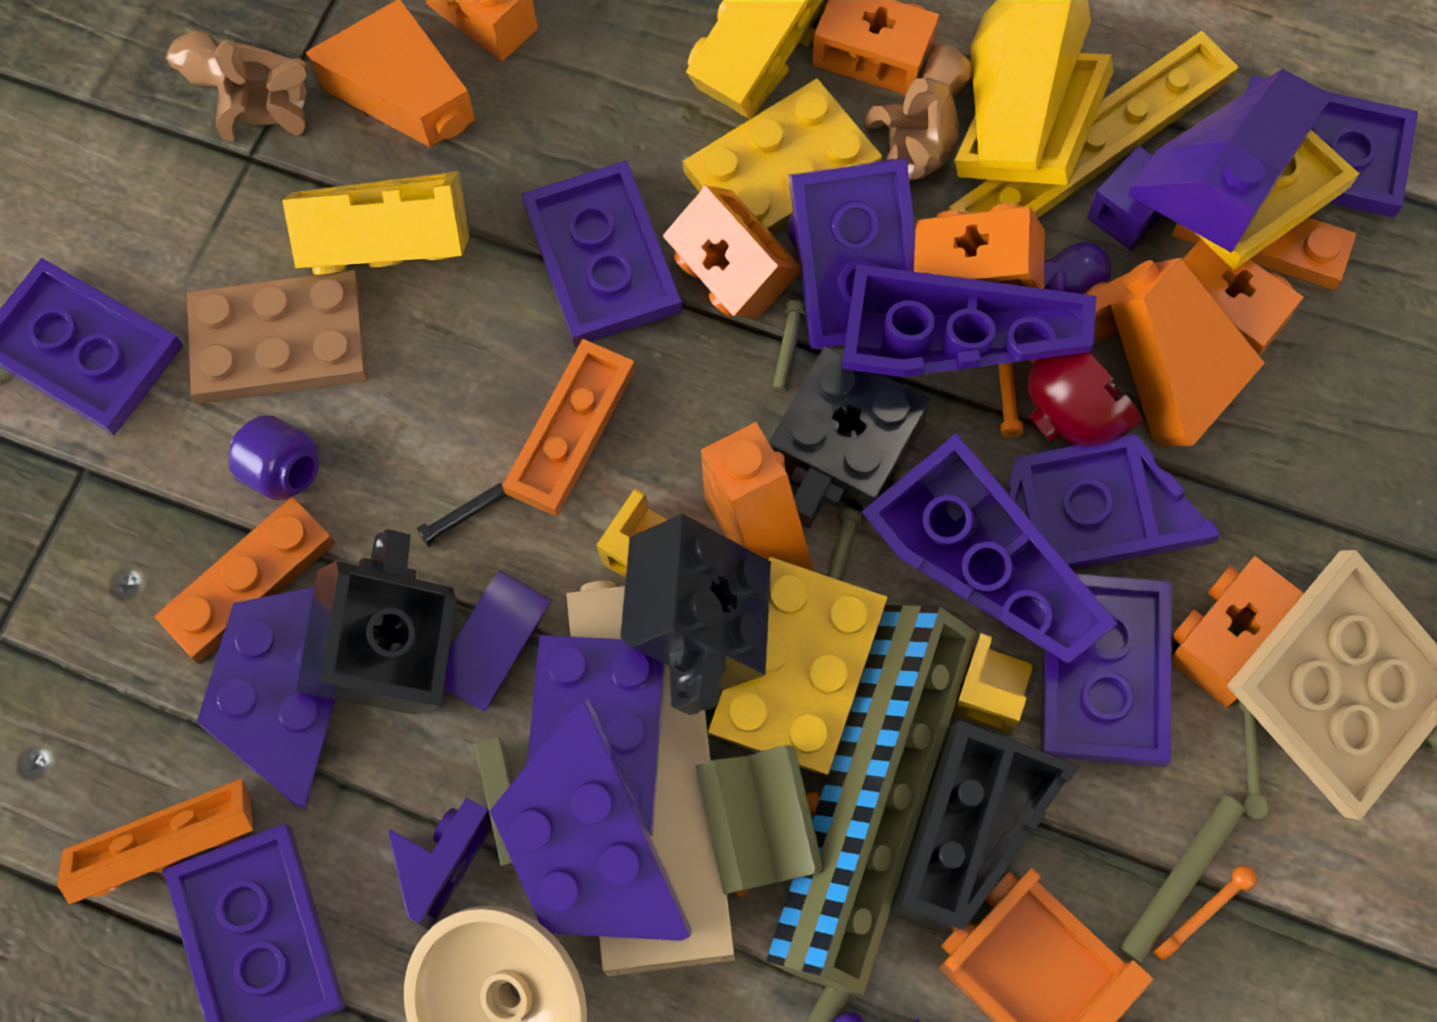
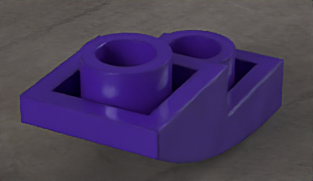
(493, 639)

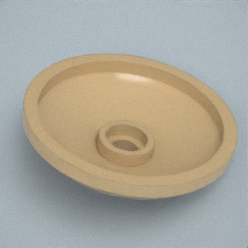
(472, 957)

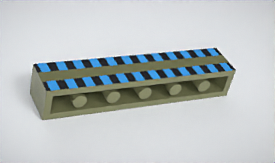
(874, 797)

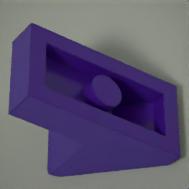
(431, 878)

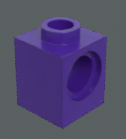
(1119, 213)

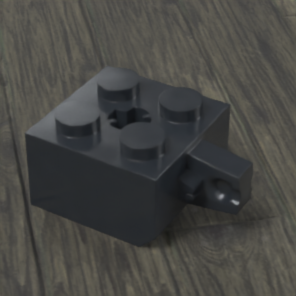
(835, 468)
(697, 608)
(408, 613)

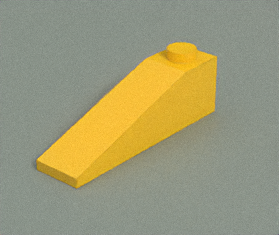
(1021, 76)

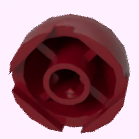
(1078, 401)

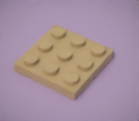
(1345, 684)

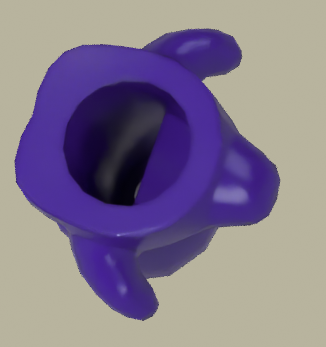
(1077, 268)

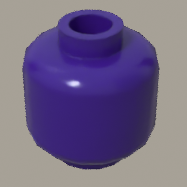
(273, 457)

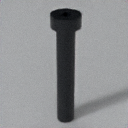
(459, 515)

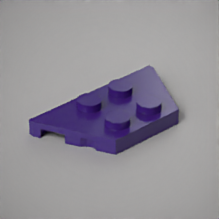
(1106, 503)
(254, 696)
(585, 842)

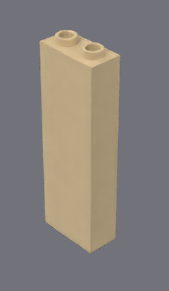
(680, 817)

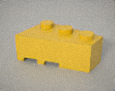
(749, 49)
(377, 223)

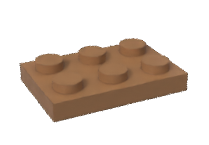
(276, 336)

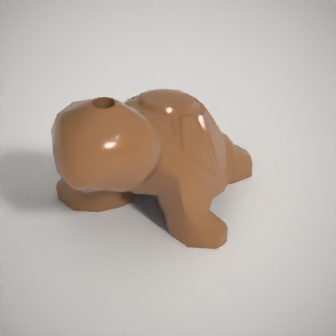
(250, 80)
(927, 123)

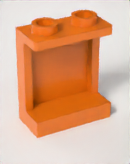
(1039, 961)

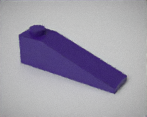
(1232, 160)
(941, 323)
(978, 543)

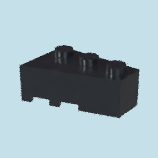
(972, 823)

